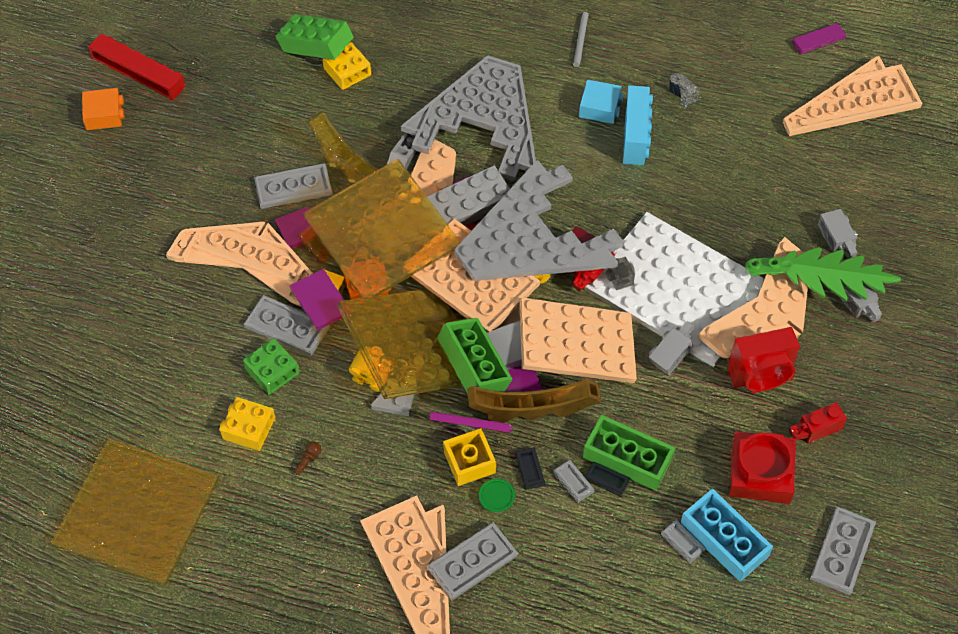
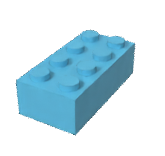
(637, 125)
(726, 535)

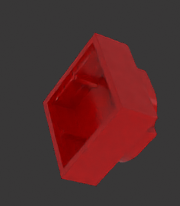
(763, 360)
(762, 467)

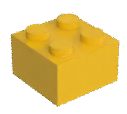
(469, 457)

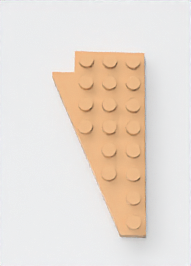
(405, 543)

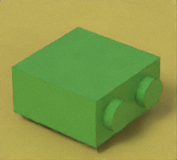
(271, 366)

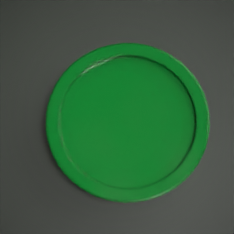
(496, 495)

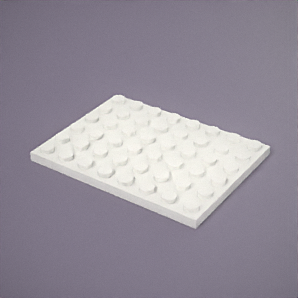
(676, 283)

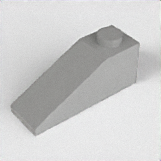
(403, 150)

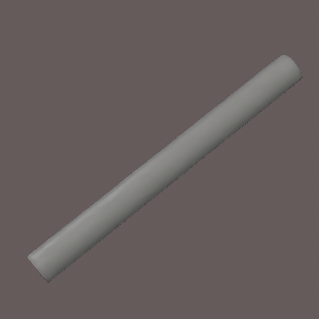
(580, 41)

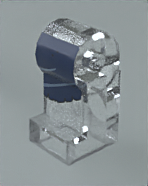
(684, 89)

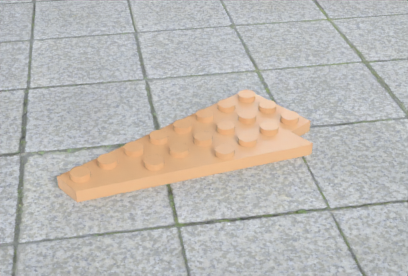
(860, 96)

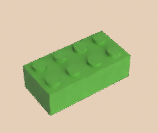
(314, 36)
(473, 355)
(629, 452)

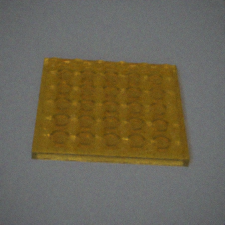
(381, 230)
(401, 342)
(135, 512)

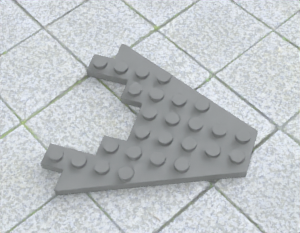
(486, 97)
(519, 244)

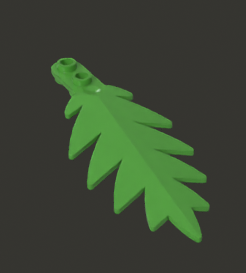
(826, 269)

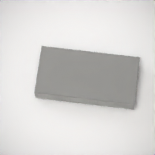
(573, 481)
(683, 541)

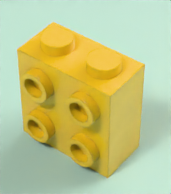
(348, 67)
(247, 423)

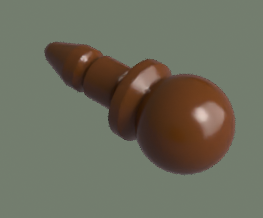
(312, 450)

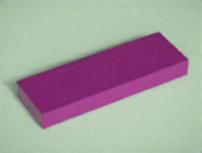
(819, 38)

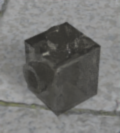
(622, 275)

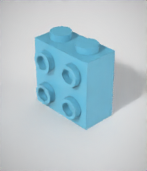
(601, 101)

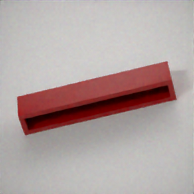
(137, 66)

